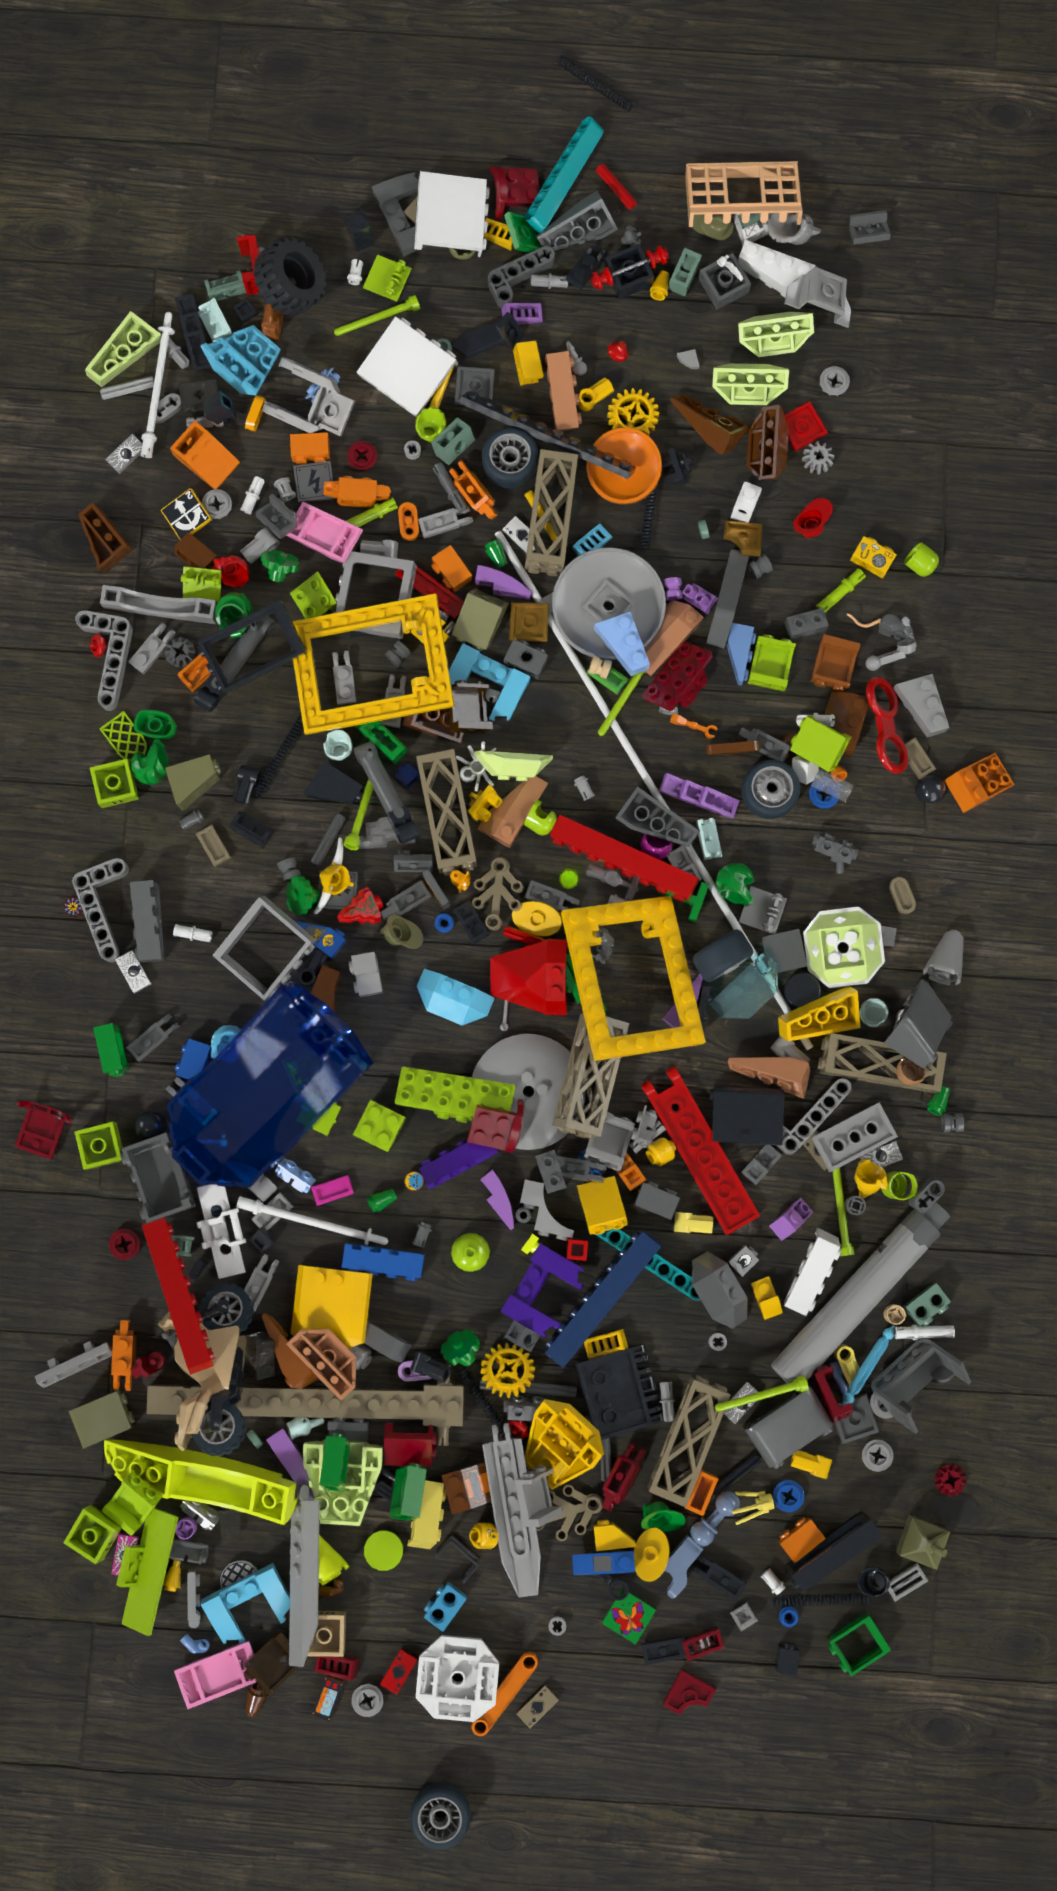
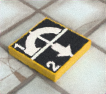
(186, 514)

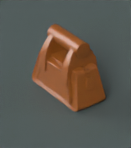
(272, 323)

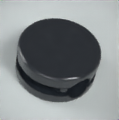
(801, 990)

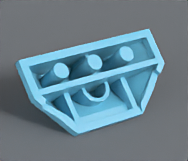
(452, 998)

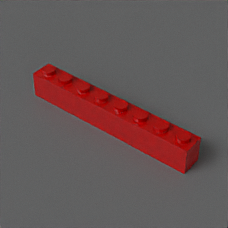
(624, 858)
(177, 1295)

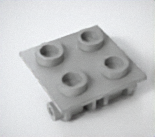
(765, 910)

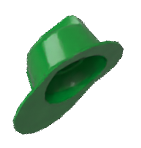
(661, 1517)

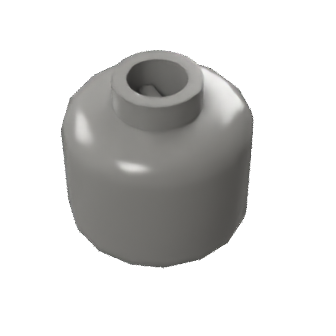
(363, 1356)

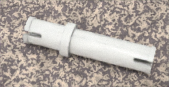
(914, 1332)

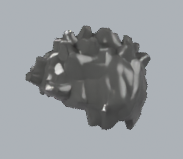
(604, 950)

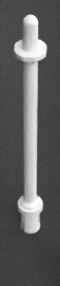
(149, 436)
(258, 1207)

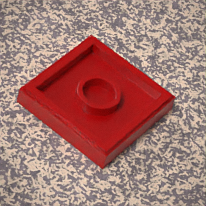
(804, 426)

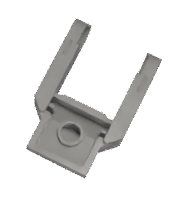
(329, 408)

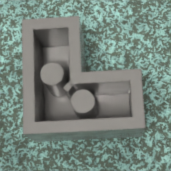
(367, 974)

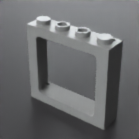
(409, 567)

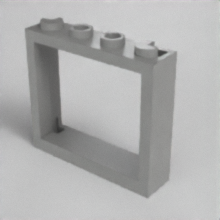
(222, 952)

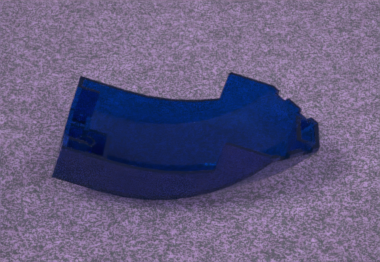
(265, 1090)

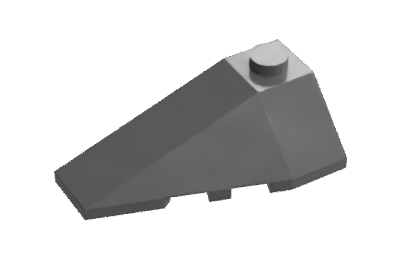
(651, 817)

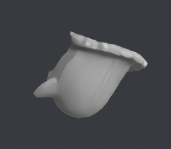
(790, 231)

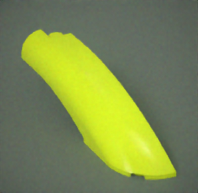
(205, 1478)

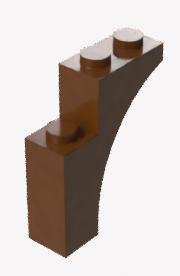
(326, 985)

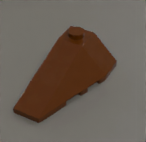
(715, 429)

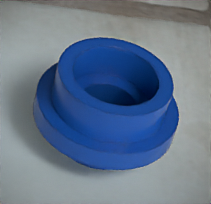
(448, 918)
(791, 1622)

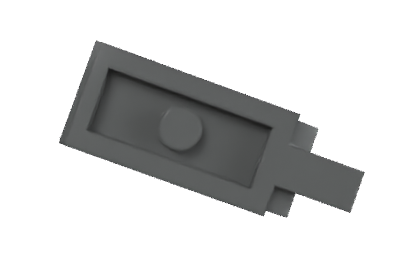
(768, 745)
(407, 900)

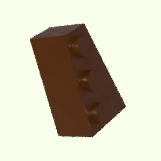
(104, 538)

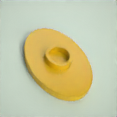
(537, 918)
(651, 1554)

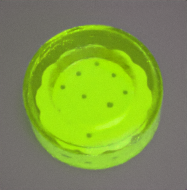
(568, 878)

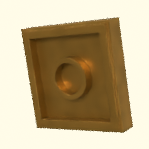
(529, 622)

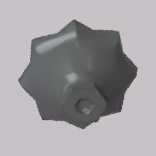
(631, 236)

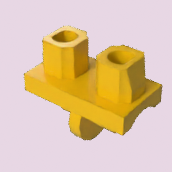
(481, 803)

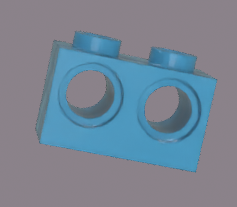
(448, 1608)

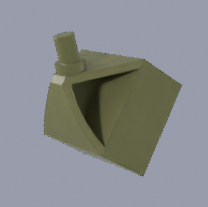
(923, 1542)

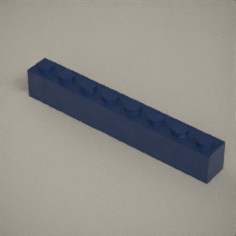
(603, 1298)

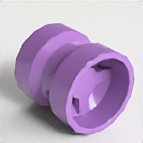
(672, 588)
(186, 1531)

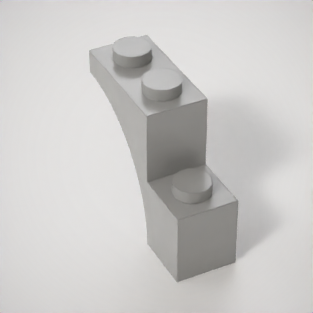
(545, 1223)

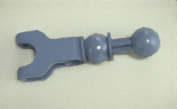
(692, 1545)

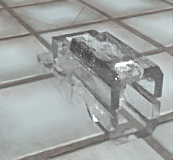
(379, 833)

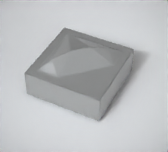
(744, 1616)

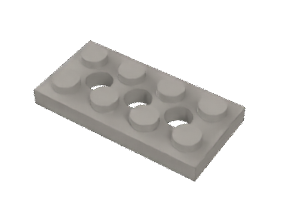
(841, 1132)

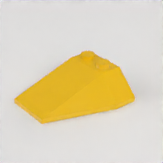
(563, 1442)

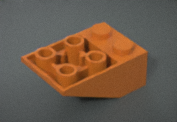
(204, 455)
(979, 782)

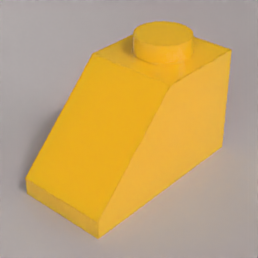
(610, 1536)

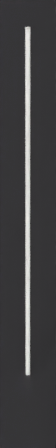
(633, 756)

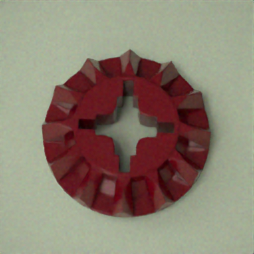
(362, 447)
(120, 1252)
(942, 1475)

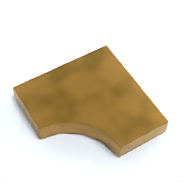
(746, 536)

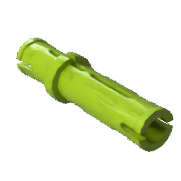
(373, 513)
(847, 585)

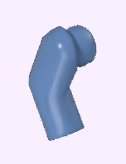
(195, 1646)

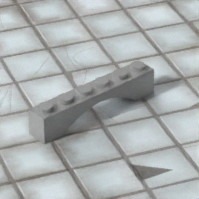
(140, 603)

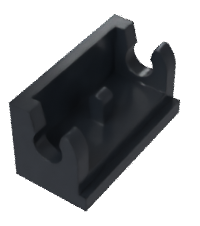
(251, 829)

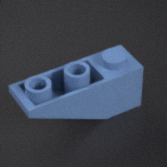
(738, 647)

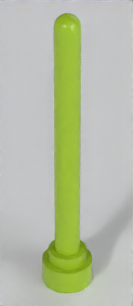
(410, 304)
(619, 704)
(352, 840)
(846, 1247)
(798, 1384)

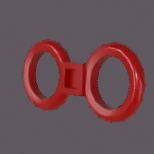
(886, 725)

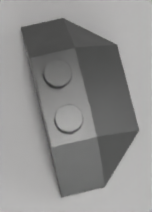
(719, 1290)

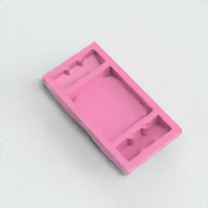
(324, 533)
(214, 1675)

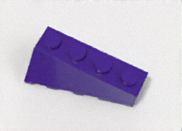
(454, 1162)

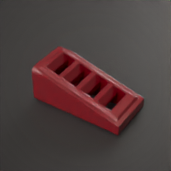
(699, 1637)
(353, 1661)

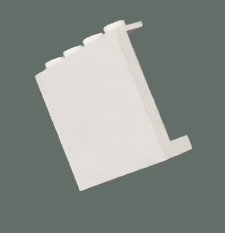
(451, 212)
(407, 366)

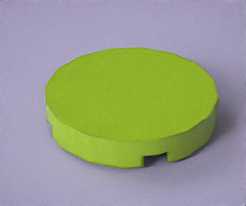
(383, 1550)

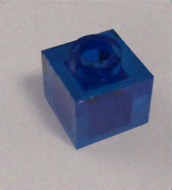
(407, 775)

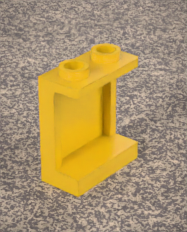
(602, 1206)

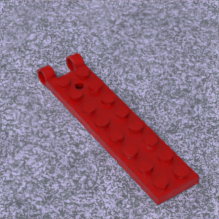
(701, 1155)

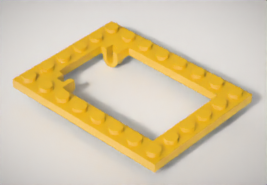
(415, 613)
(581, 931)

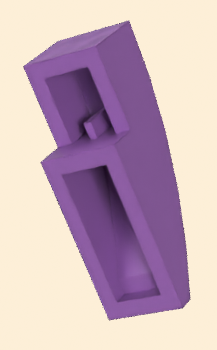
(502, 583)
(499, 1198)

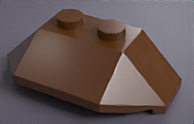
(768, 444)

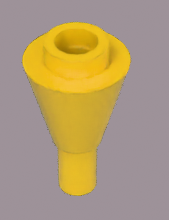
(173, 1577)

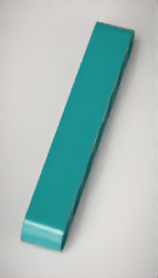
(563, 174)
(654, 1265)

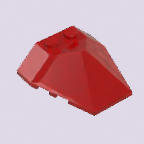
(532, 976)

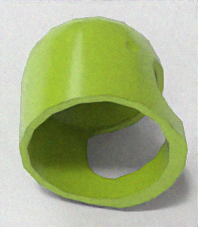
(922, 560)
(540, 821)
(897, 1185)

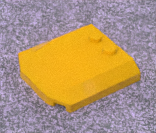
(333, 1302)

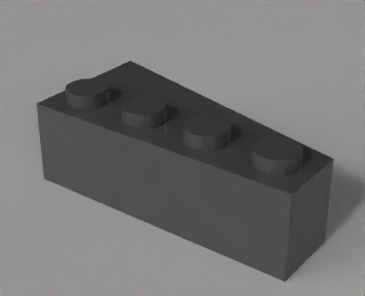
(147, 921)

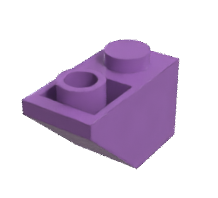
(791, 1219)

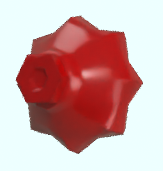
(618, 351)
(98, 645)
(519, 1428)

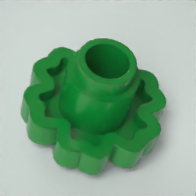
(279, 564)
(301, 895)
(461, 1348)

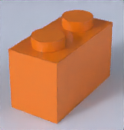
(310, 447)
(451, 568)
(702, 1492)
(801, 1539)

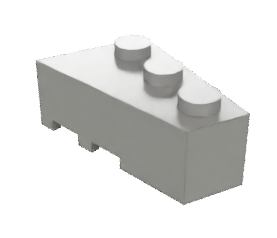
(924, 703)

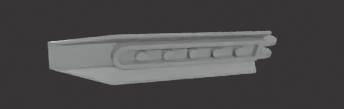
(517, 1543)
(303, 1576)

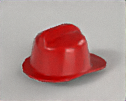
(813, 518)

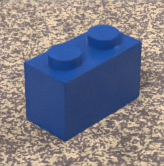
(194, 1059)

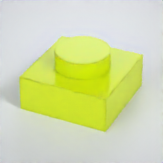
(531, 1244)

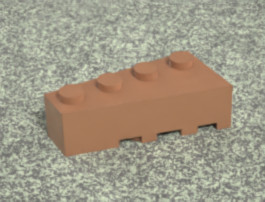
(562, 391)

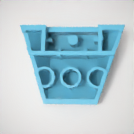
(243, 359)

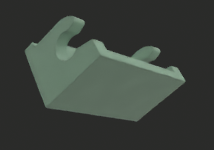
(225, 287)

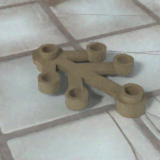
(496, 891)
(570, 1510)

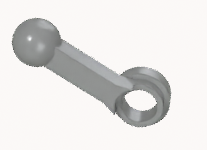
(904, 647)

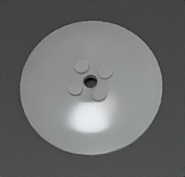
(604, 577)
(534, 1063)

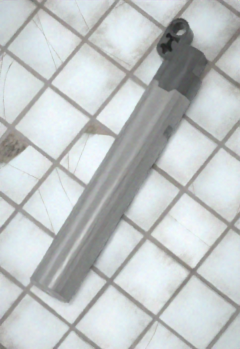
(865, 1286)

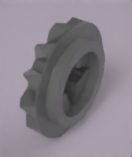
(181, 660)

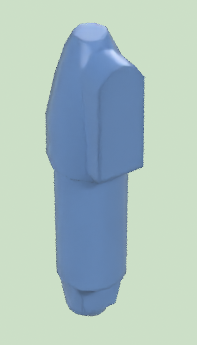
(837, 1375)

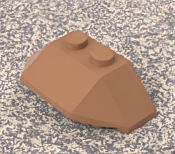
(326, 1358)

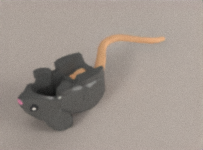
(891, 625)

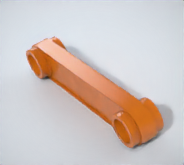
(506, 1692)

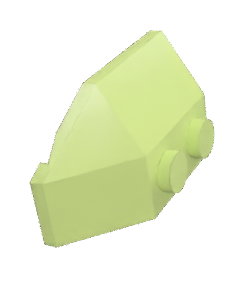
(776, 332)
(750, 383)
(512, 764)

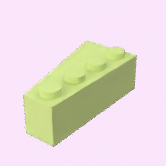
(122, 349)

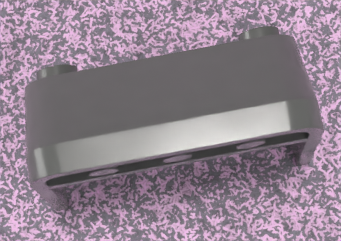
(911, 1374)

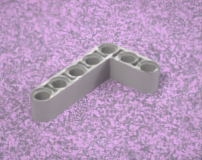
(112, 654)
(96, 906)
(808, 1122)

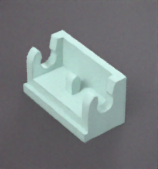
(214, 320)
(709, 839)

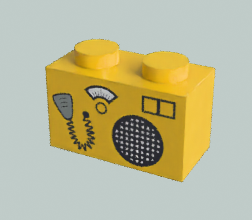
(873, 556)

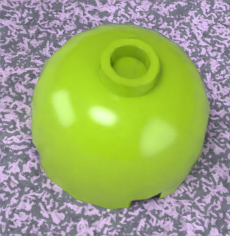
(470, 1252)

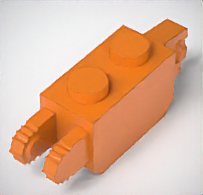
(474, 491)
(356, 492)
(123, 1355)

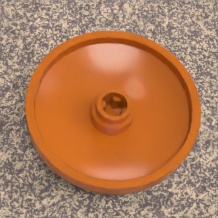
(641, 452)

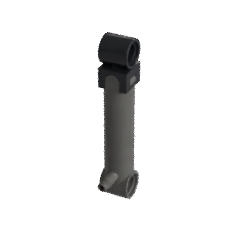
(209, 696)
(397, 813)

